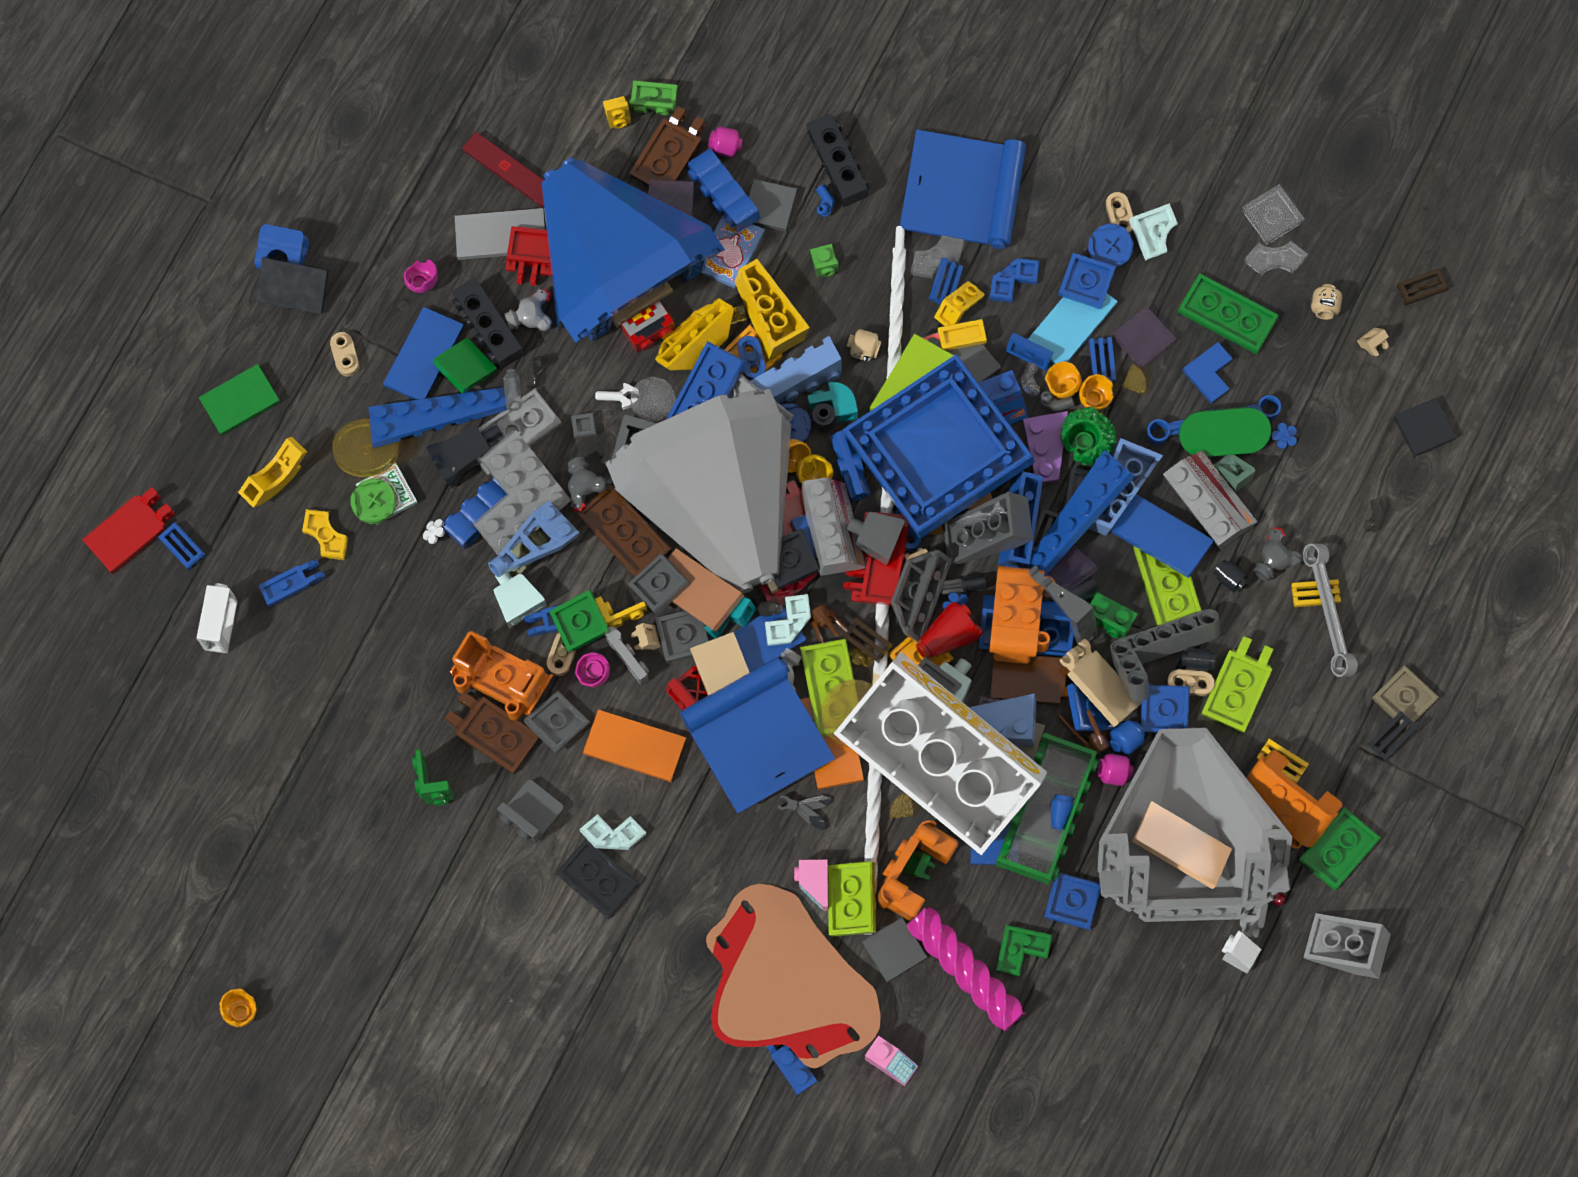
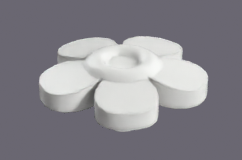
(434, 529)

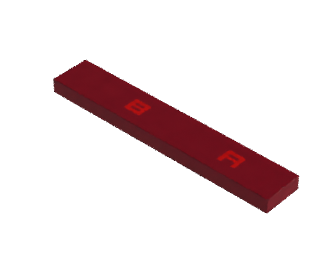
(505, 167)

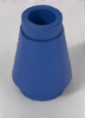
(1060, 811)

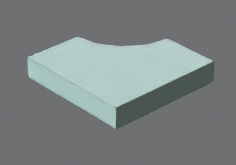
(1152, 230)

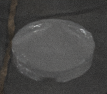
(652, 399)

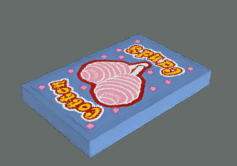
(737, 253)

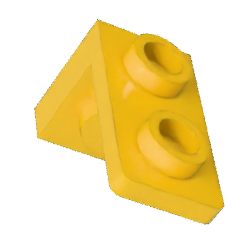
(617, 112)
(957, 303)
(616, 620)

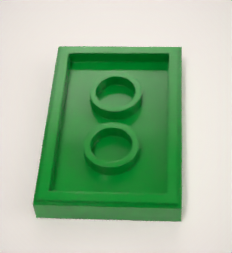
(239, 400)
(1339, 849)

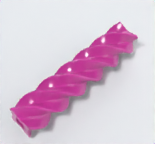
(970, 974)

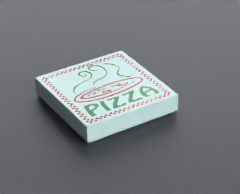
(403, 493)

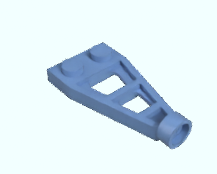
(552, 523)

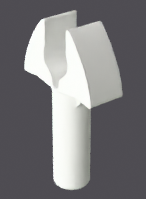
(617, 396)

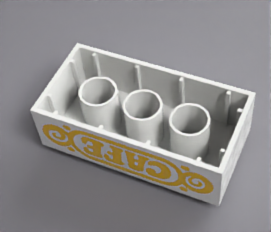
(941, 753)

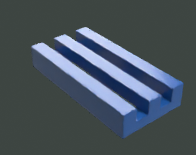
(949, 283)
(1101, 342)
(1029, 351)
(194, 559)

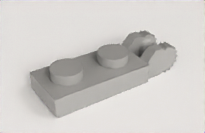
(626, 654)

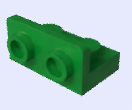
(1112, 616)

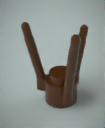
(824, 618)
(1097, 741)

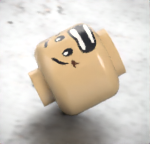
(1326, 302)
(864, 345)

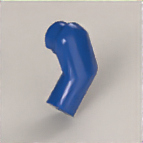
(827, 202)

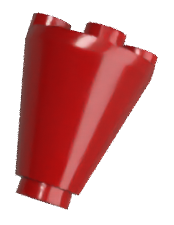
(949, 632)

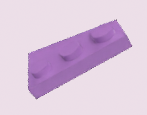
(1045, 444)

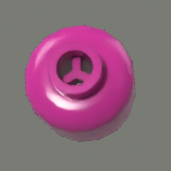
(725, 142)
(1114, 769)

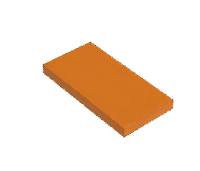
(634, 746)
(841, 771)

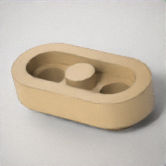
(1122, 214)
(344, 352)
(559, 654)
(1191, 679)

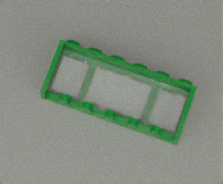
(1031, 843)

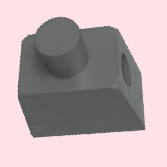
(877, 535)

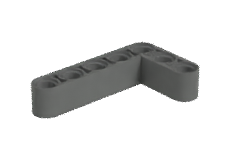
(1158, 642)

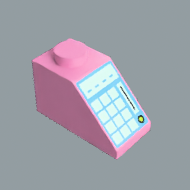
(813, 880)
(891, 1061)

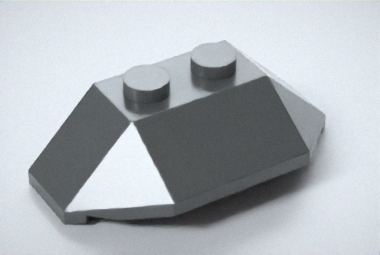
(919, 591)

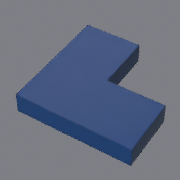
(1203, 372)

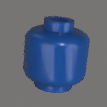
(1127, 737)

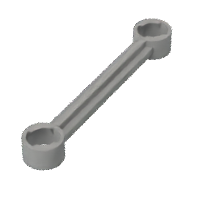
(1330, 610)

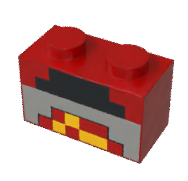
(648, 327)

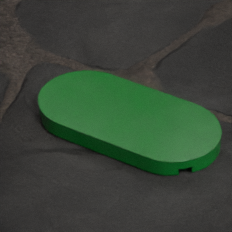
(1225, 431)

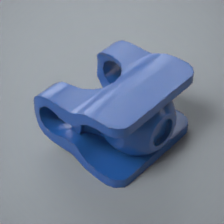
(283, 240)

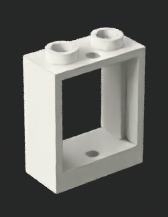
(217, 618)

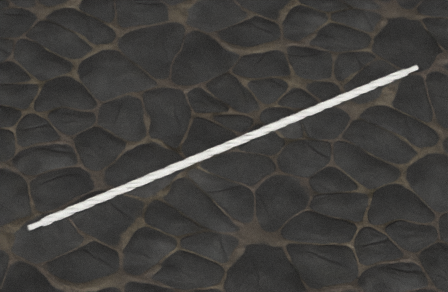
(887, 504)

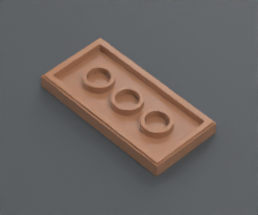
(708, 596)

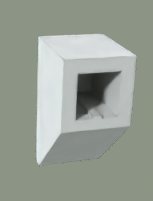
(1240, 952)

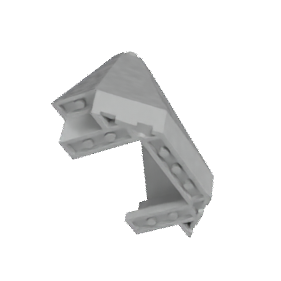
(715, 483)
(1204, 787)

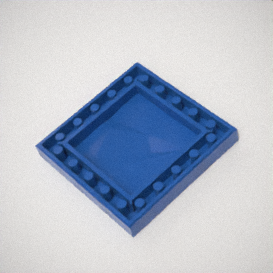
(938, 446)

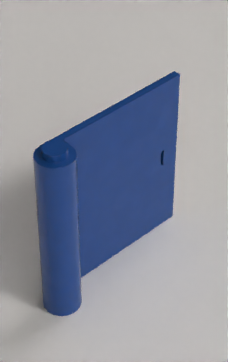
(964, 188)
(756, 733)

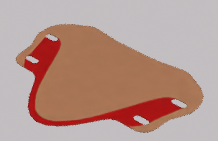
(787, 981)

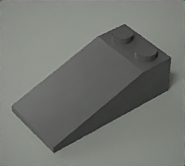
(989, 529)

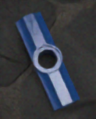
(849, 466)

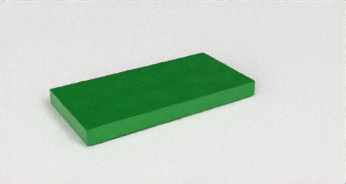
(1228, 313)

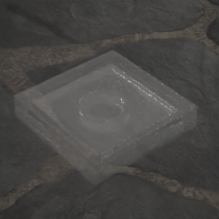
(1273, 214)

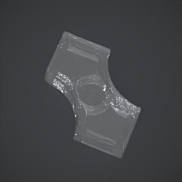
(1284, 257)
(927, 262)

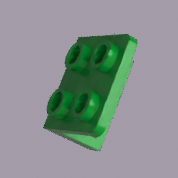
(432, 793)

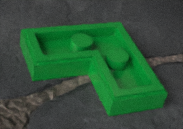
(1017, 943)

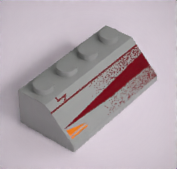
(1210, 499)
(828, 517)

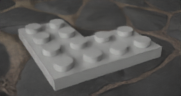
(526, 486)

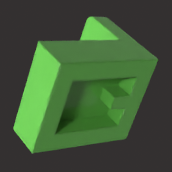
(824, 260)

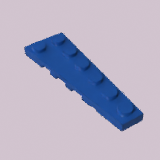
(413, 417)
(1088, 502)

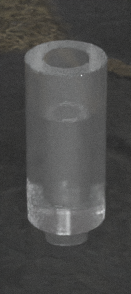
(512, 390)

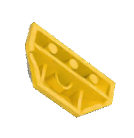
(687, 341)

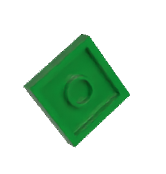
(464, 365)
(579, 621)

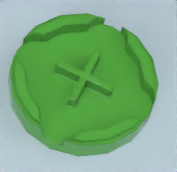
(373, 501)

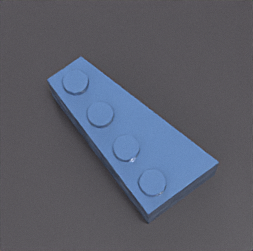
(802, 374)
(1140, 463)
(1012, 718)

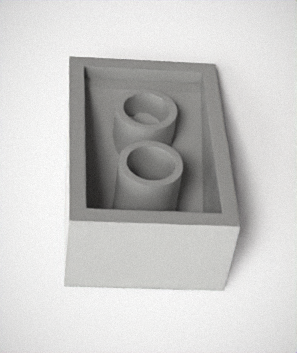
(1348, 945)

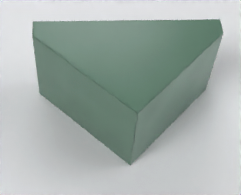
(1235, 471)

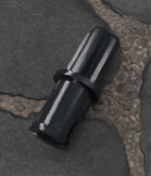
(964, 585)

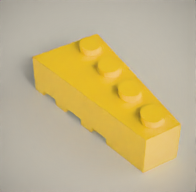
(769, 309)

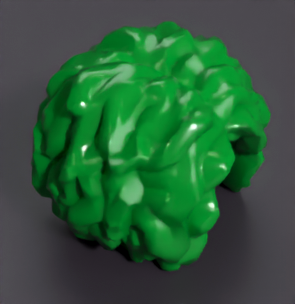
(1087, 435)

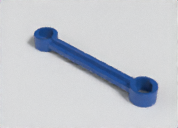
(1173, 428)

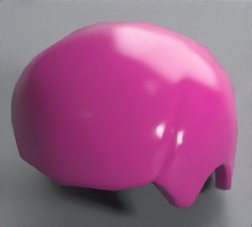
(421, 276)
(592, 670)

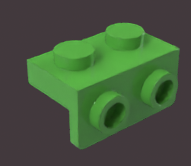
(653, 97)

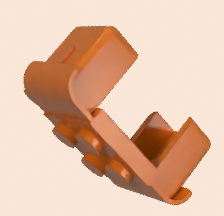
(1017, 617)
(498, 675)
(1290, 803)
(897, 895)

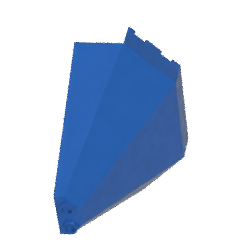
(613, 245)

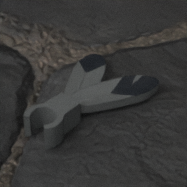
(806, 807)

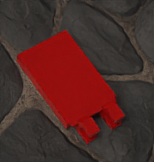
(128, 530)

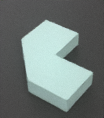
(785, 631)
(622, 838)

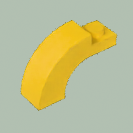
(274, 476)

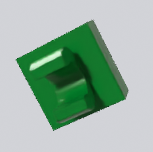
(917, 865)

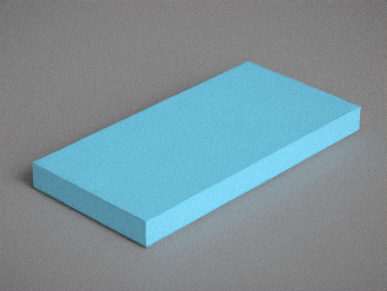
(1069, 327)

